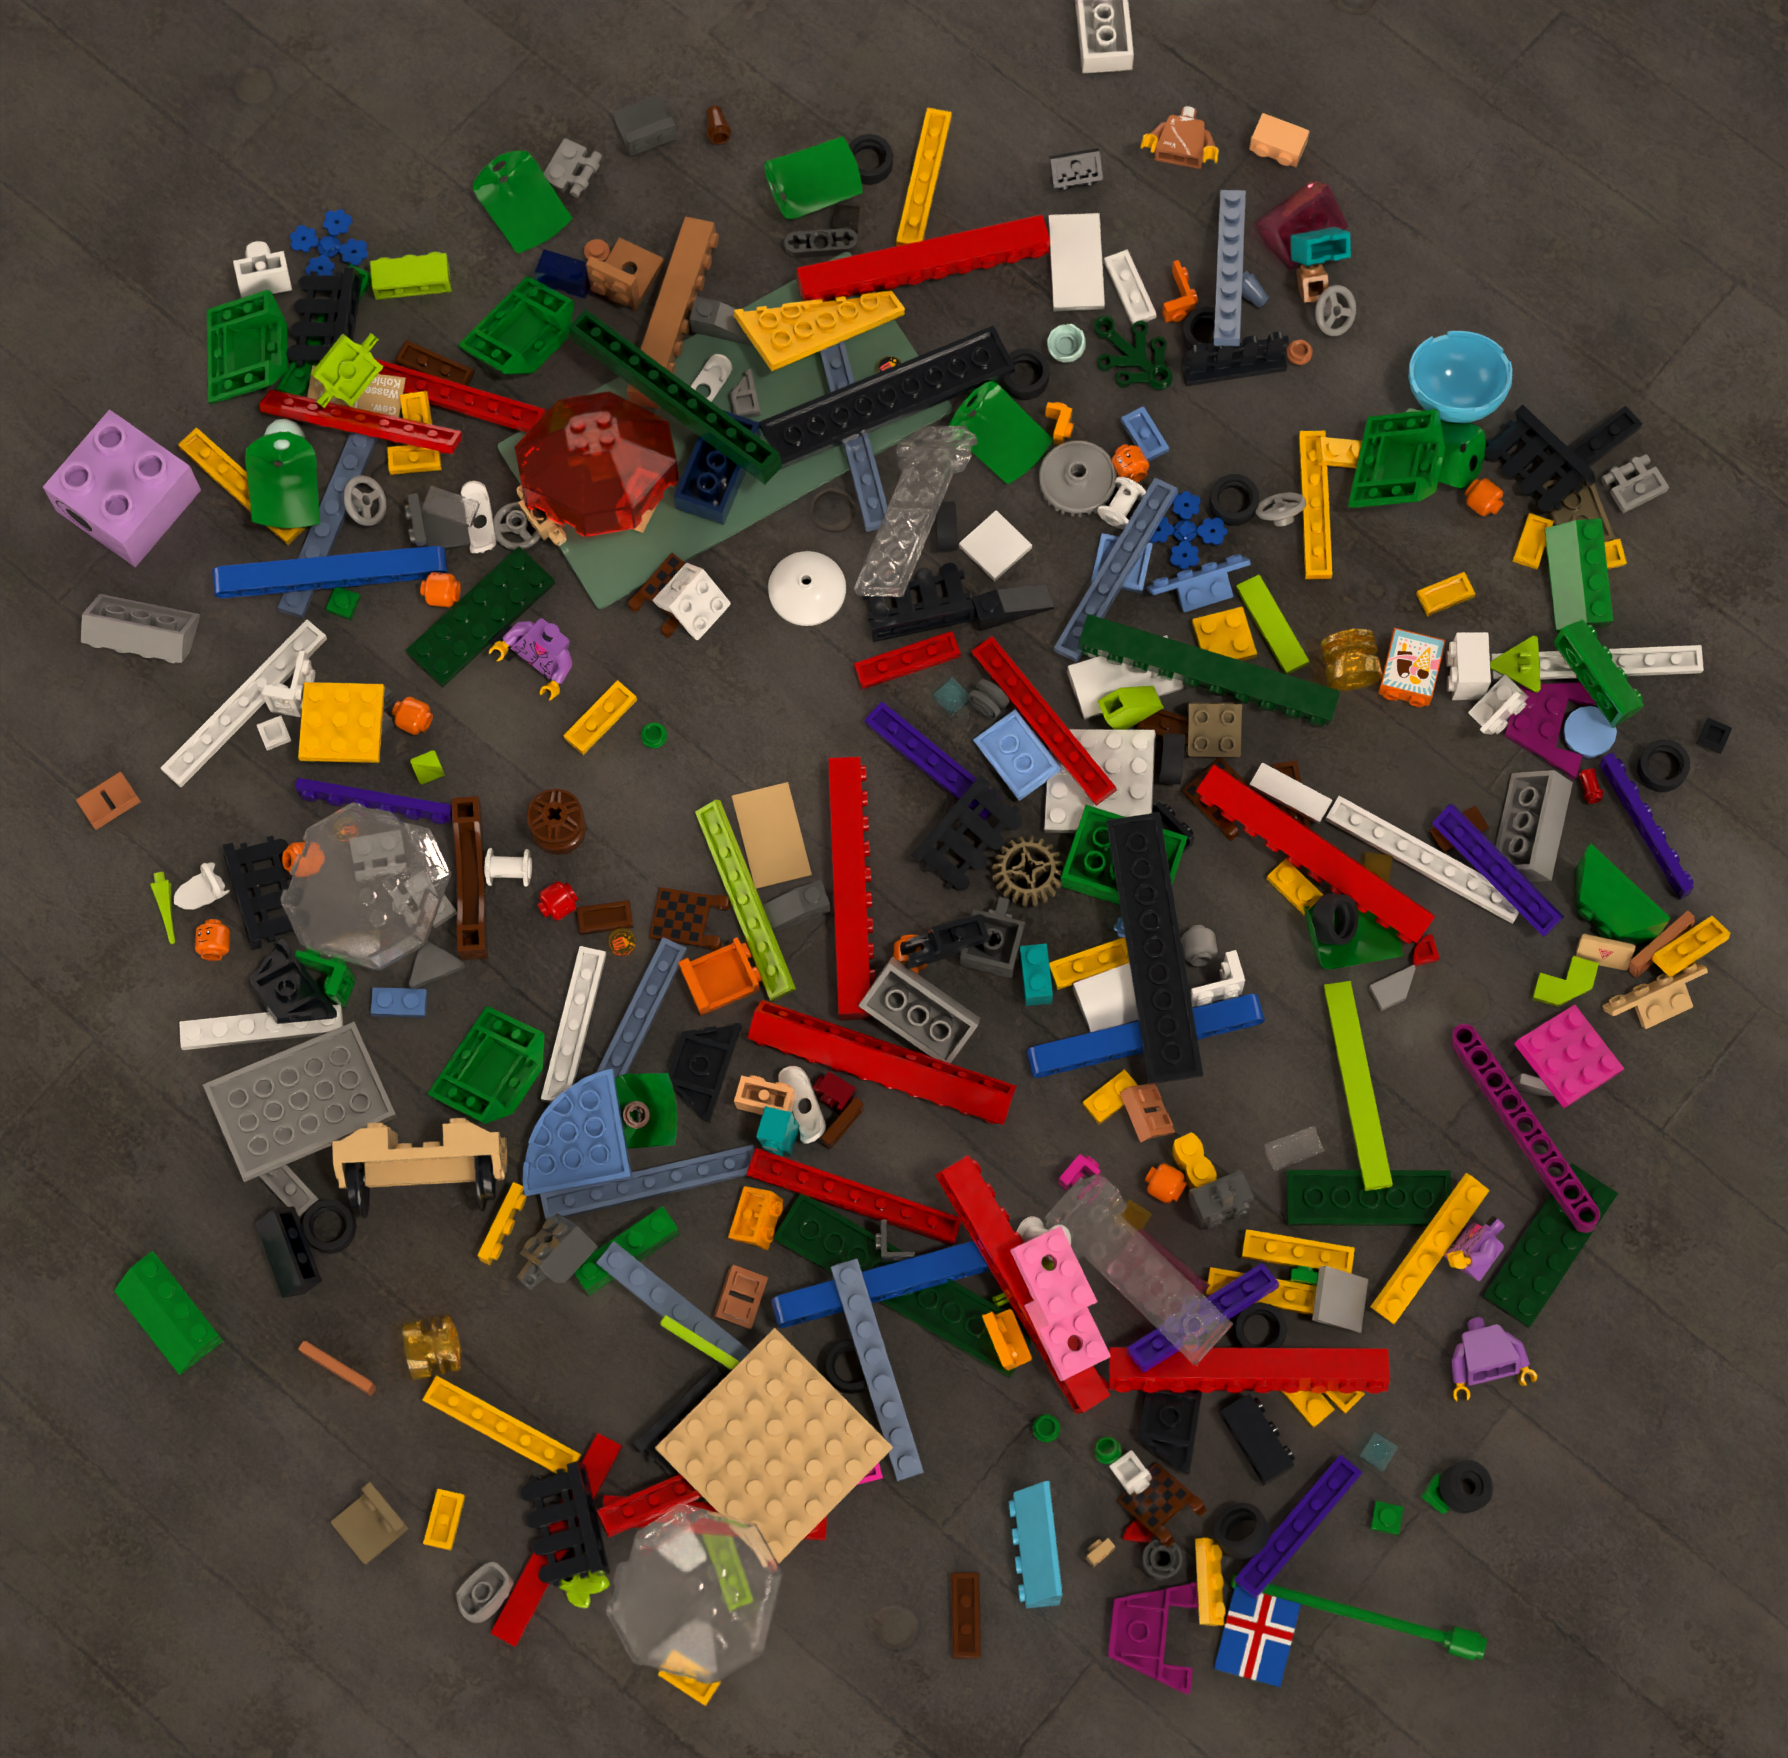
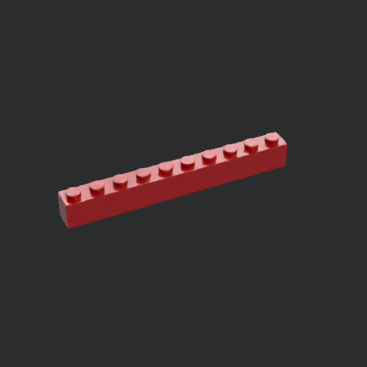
(924, 260)
(1315, 853)
(850, 885)
(882, 1062)
(995, 1238)
(1257, 1371)

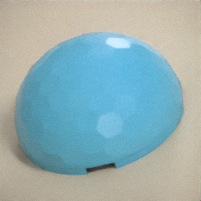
(1460, 376)

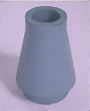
(1253, 290)

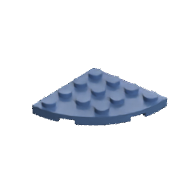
(578, 1138)

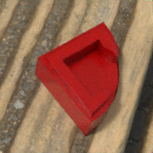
(1425, 952)
(1137, 1533)

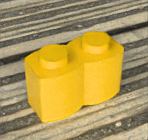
(1190, 1157)

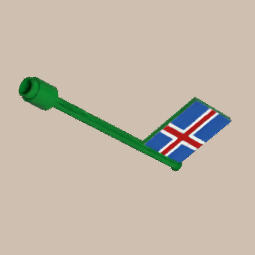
(1262, 1630)

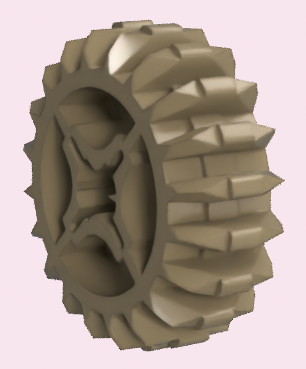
(1038, 869)

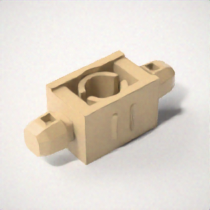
(545, 528)

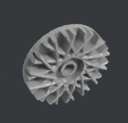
(1074, 493)

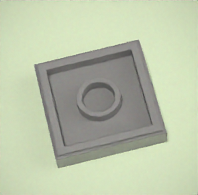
(1340, 1299)

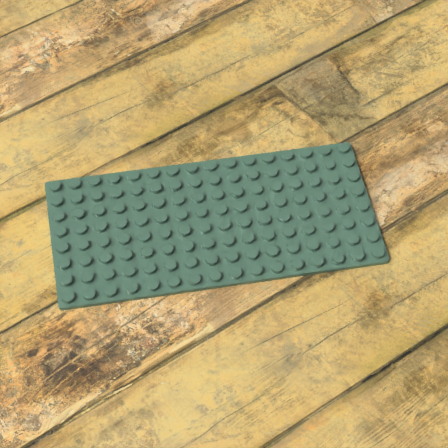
(626, 559)

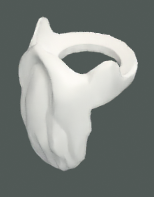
(200, 889)

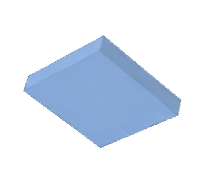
(1137, 577)

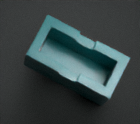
(1320, 246)
(1036, 974)
(778, 1131)

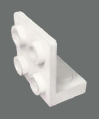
(693, 600)
(289, 701)
(1498, 706)
(1229, 987)

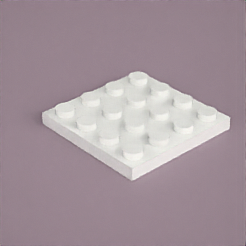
(1126, 760)

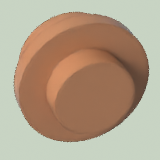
(598, 249)
(1299, 352)

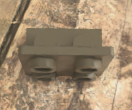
(1214, 729)
(369, 1524)

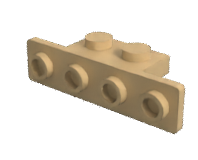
(1658, 999)

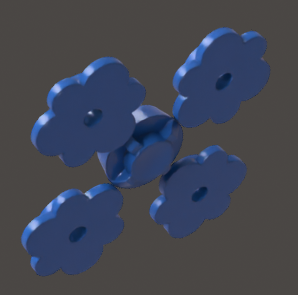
(329, 245)
(1186, 531)

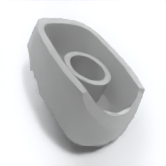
(484, 1592)

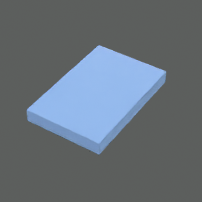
(1017, 754)

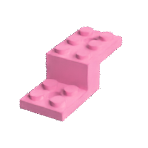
(1060, 1303)

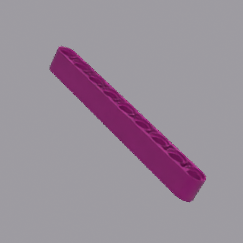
(1525, 1140)

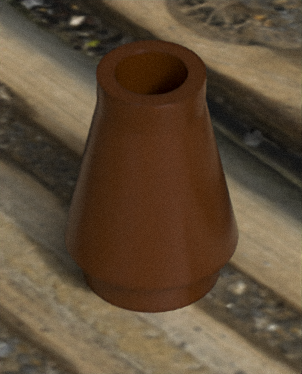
(717, 127)
(642, 1114)

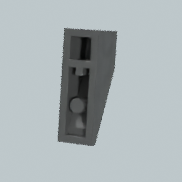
(717, 321)
(797, 906)

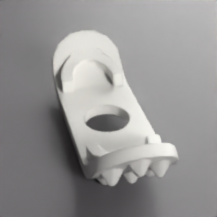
(714, 374)
(480, 538)
(812, 1123)

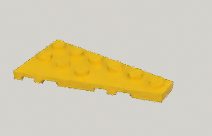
(810, 326)

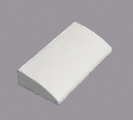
(1098, 678)
(1107, 999)

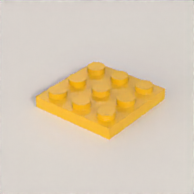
(341, 722)

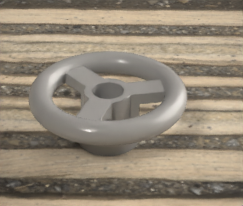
(1330, 309)
(359, 502)
(1282, 512)
(511, 519)

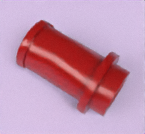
(1591, 788)

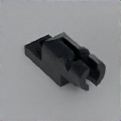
(945, 941)

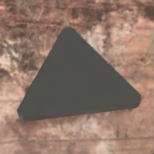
(433, 964)

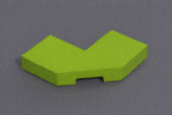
(1560, 991)

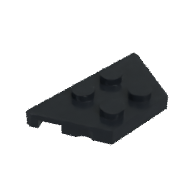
(289, 989)
(702, 1065)
(1170, 1425)

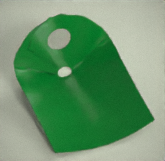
(814, 178)
(524, 204)
(1004, 432)
(1455, 464)
(286, 493)
(1368, 945)
(658, 1095)

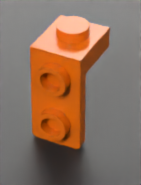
(1180, 308)

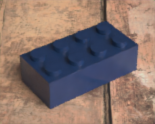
(711, 479)

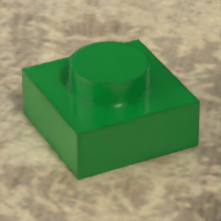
(343, 603)
(1304, 1275)
(1433, 1496)
(1386, 1518)

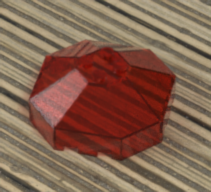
(597, 463)

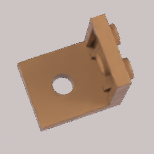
(621, 287)

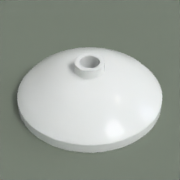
(807, 603)

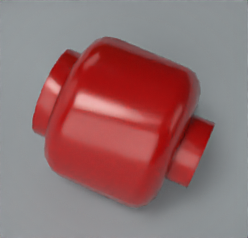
(557, 900)

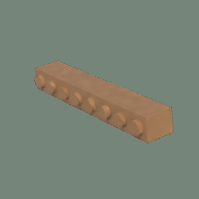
(677, 297)

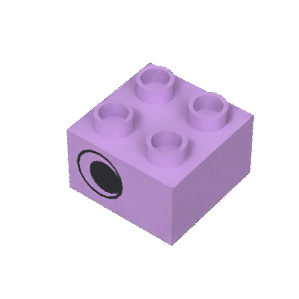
(122, 488)

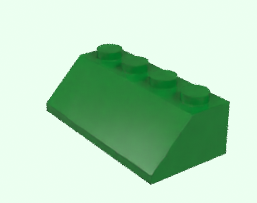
(1578, 573)
(1598, 673)
(167, 1313)

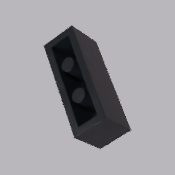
(288, 1252)
(1257, 1438)

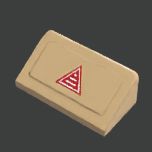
(1605, 951)

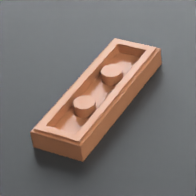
(1643, 960)
(337, 1368)

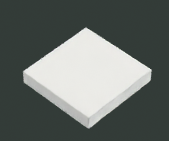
(995, 545)

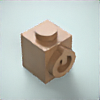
(1311, 282)

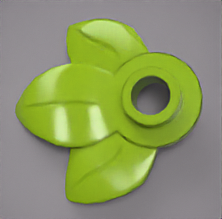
(579, 1589)

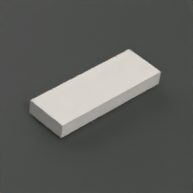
(1129, 287)
(1290, 793)

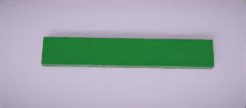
(297, 378)

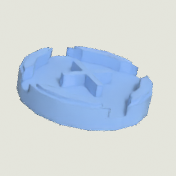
(1589, 732)

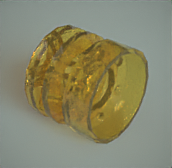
(1351, 659)
(431, 1347)

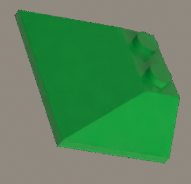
(522, 329)
(245, 346)
(1398, 459)
(1615, 902)
(491, 1068)

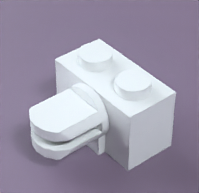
(262, 271)

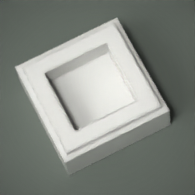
(274, 732)

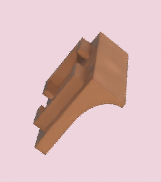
(96, 807)
(1147, 1124)
(737, 1310)

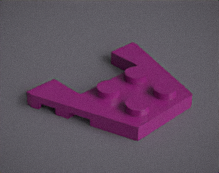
(1540, 722)
(1141, 1629)

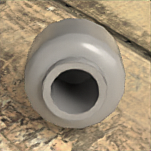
(1199, 945)

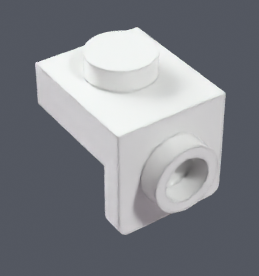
(1131, 1473)

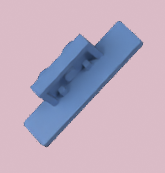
(1202, 586)

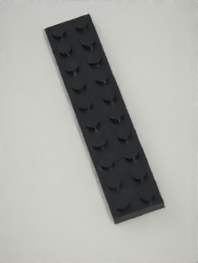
(887, 396)
(1154, 948)

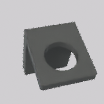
(881, 1244)

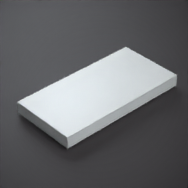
(1076, 262)

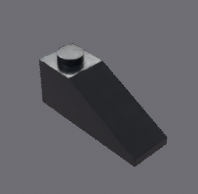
(1010, 605)

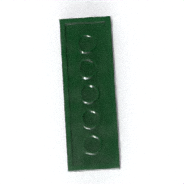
(480, 616)
(1340, 1198)
(1545, 1254)

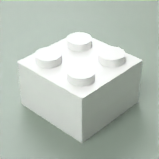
(1468, 666)

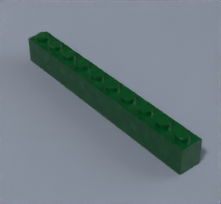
(675, 397)
(1208, 670)

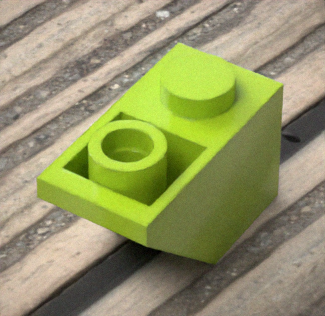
(1129, 706)

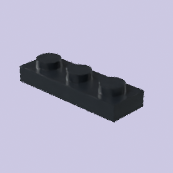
(1606, 436)

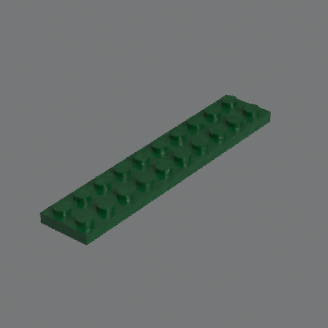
(943, 1310)

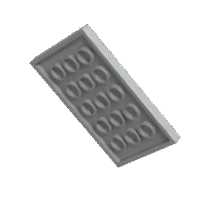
(298, 1101)

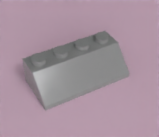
(139, 628)
(1534, 822)
(919, 1011)

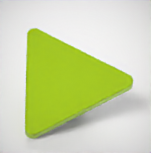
(1521, 664)

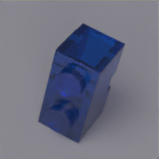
(563, 273)

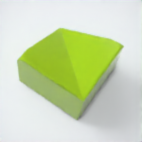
(427, 767)

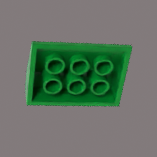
(1090, 858)

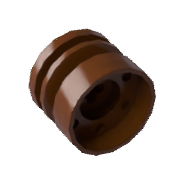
(553, 835)

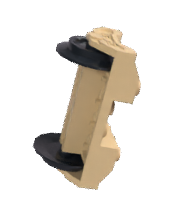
(377, 1160)

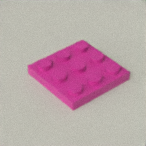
(1569, 1056)

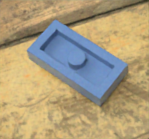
(1145, 433)
(399, 1002)

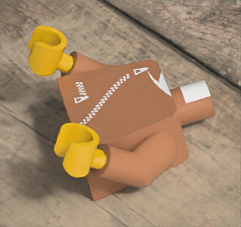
(1182, 141)

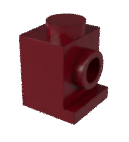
(834, 1091)

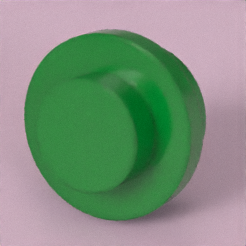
(654, 735)
(1046, 1428)
(1107, 1450)

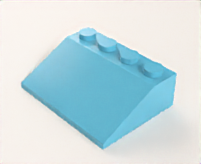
(1037, 1546)

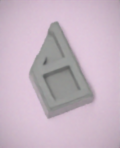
(745, 397)
(1393, 988)
(1531, 1085)

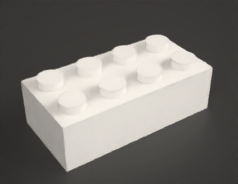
(1104, 35)

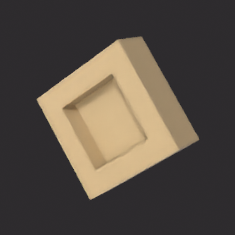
(1099, 1551)

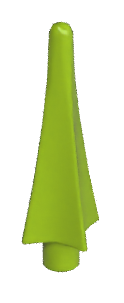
(162, 893)

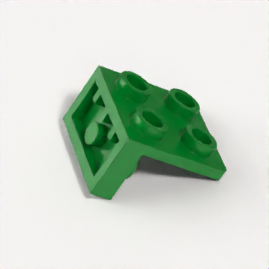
(339, 979)

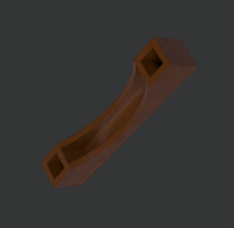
(470, 878)

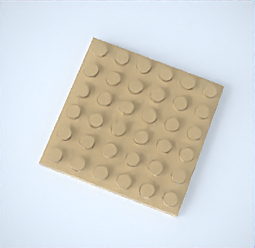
(774, 1445)

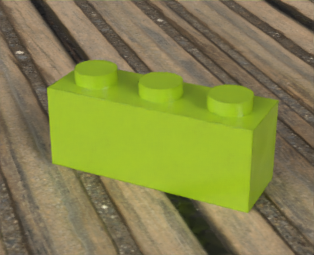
(410, 275)

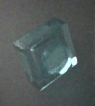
(951, 696)
(1378, 1451)

